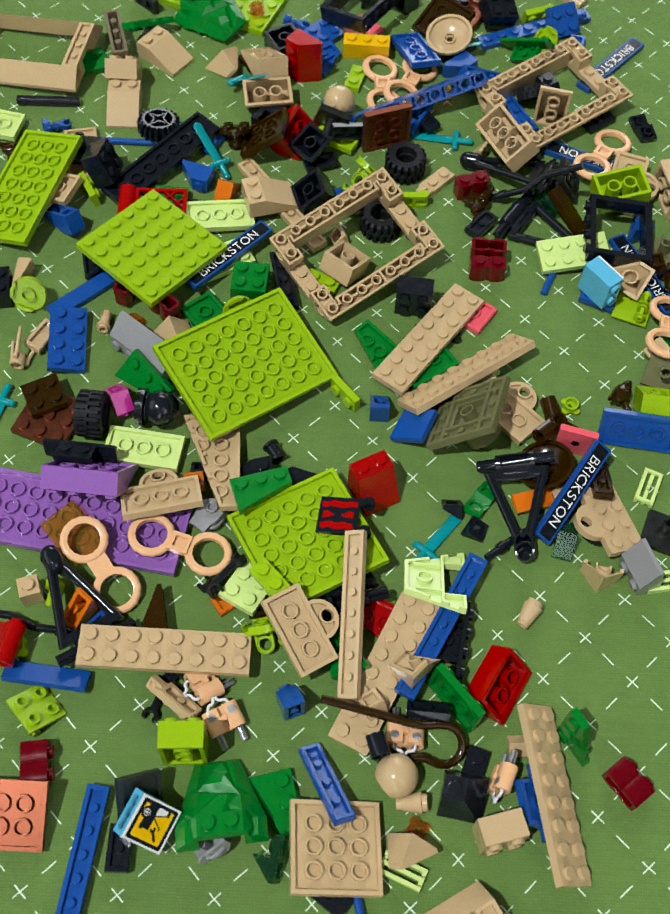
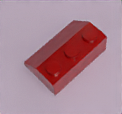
(304, 57)
(296, 122)
(499, 682)

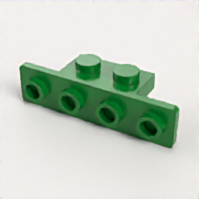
(525, 47)

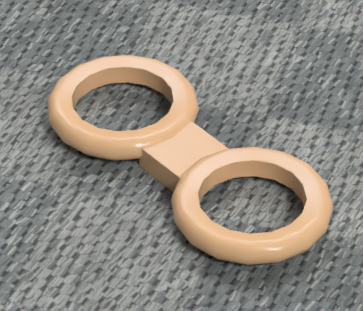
(379, 81)
(408, 81)
(602, 152)
(664, 327)
(180, 544)
(98, 560)

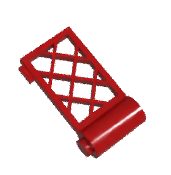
(129, 194)
(10, 640)

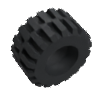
(405, 162)
(373, 227)
(91, 413)

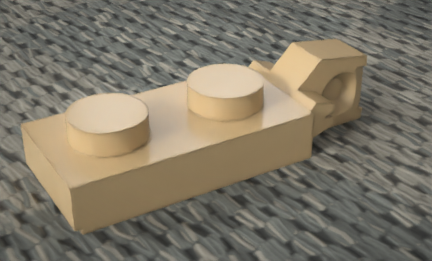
(436, 181)
(173, 698)

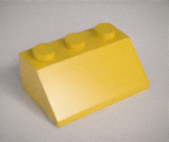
(364, 45)

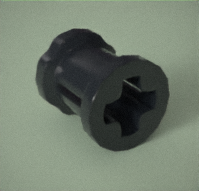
(273, 450)

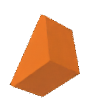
(226, 189)
(79, 609)

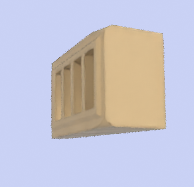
(24, 267)

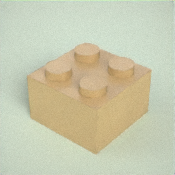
(121, 68)
(344, 263)
(500, 832)

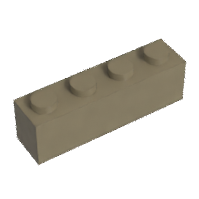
(116, 33)

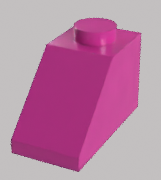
(120, 400)

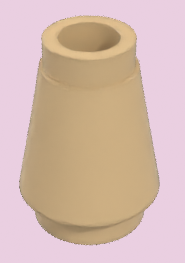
(530, 611)
(413, 803)

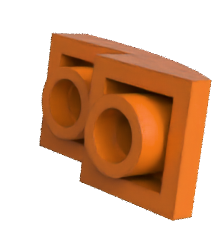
(523, 500)

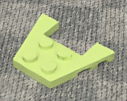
(425, 581)

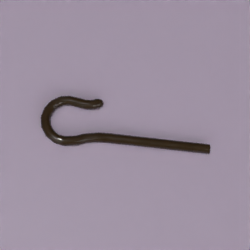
(412, 723)

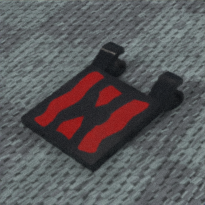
(342, 515)

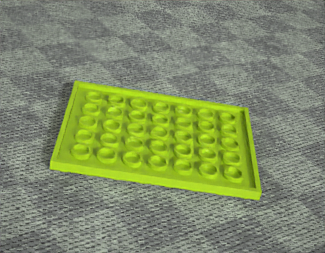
(244, 363)

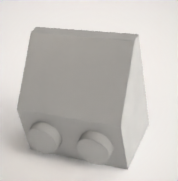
(641, 567)

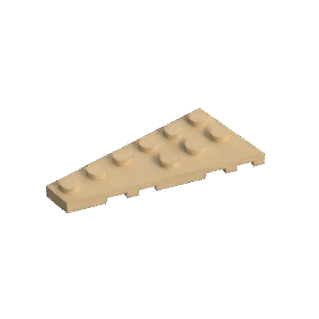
(219, 460)

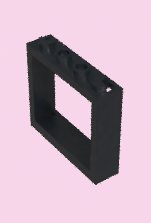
(331, 12)
(613, 257)

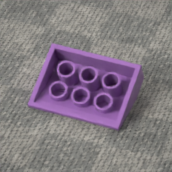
(93, 478)

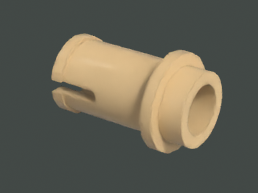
(103, 325)

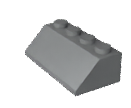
(132, 335)

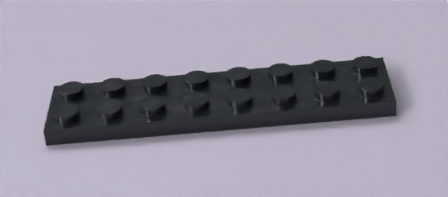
(163, 156)

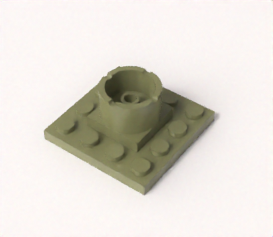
(470, 415)

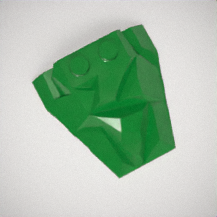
(212, 17)
(219, 806)

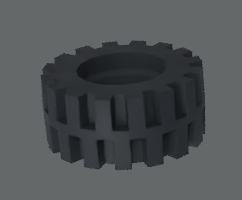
(528, 92)

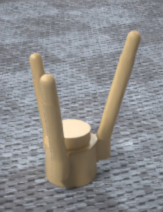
(18, 358)

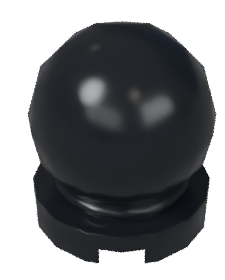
(157, 408)

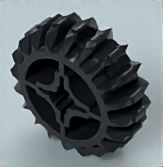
(157, 123)

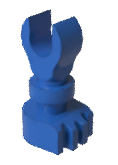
(301, 24)
(64, 124)

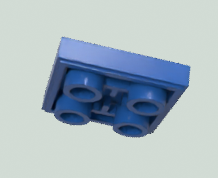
(413, 427)

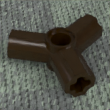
(553, 418)

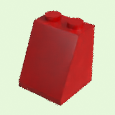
(374, 478)

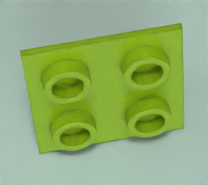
(632, 311)
(35, 708)

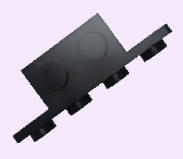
(80, 451)
(454, 648)

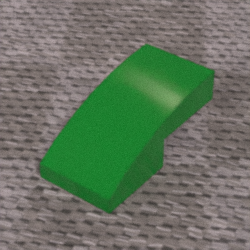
(480, 501)

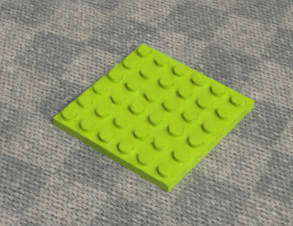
(151, 247)
(286, 536)

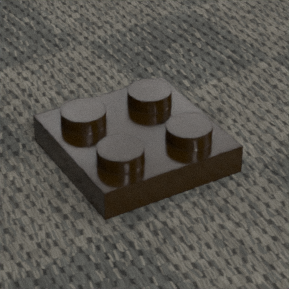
(44, 395)

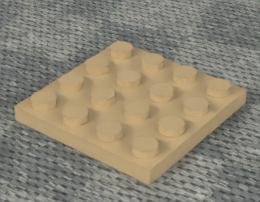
(333, 858)

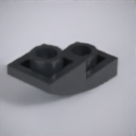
(641, 128)

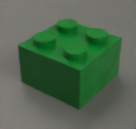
(250, 279)

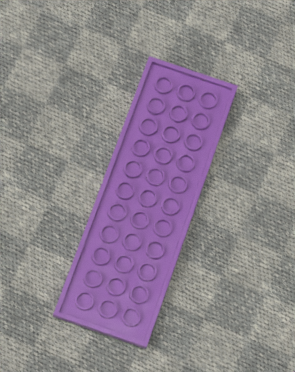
(27, 507)

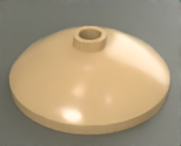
(449, 34)

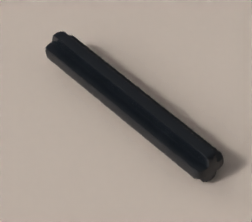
(48, 100)

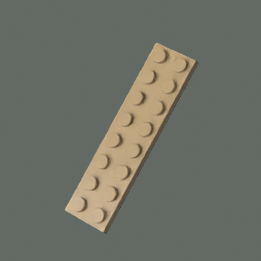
(427, 339)
(465, 373)
(401, 633)
(163, 650)
(554, 797)

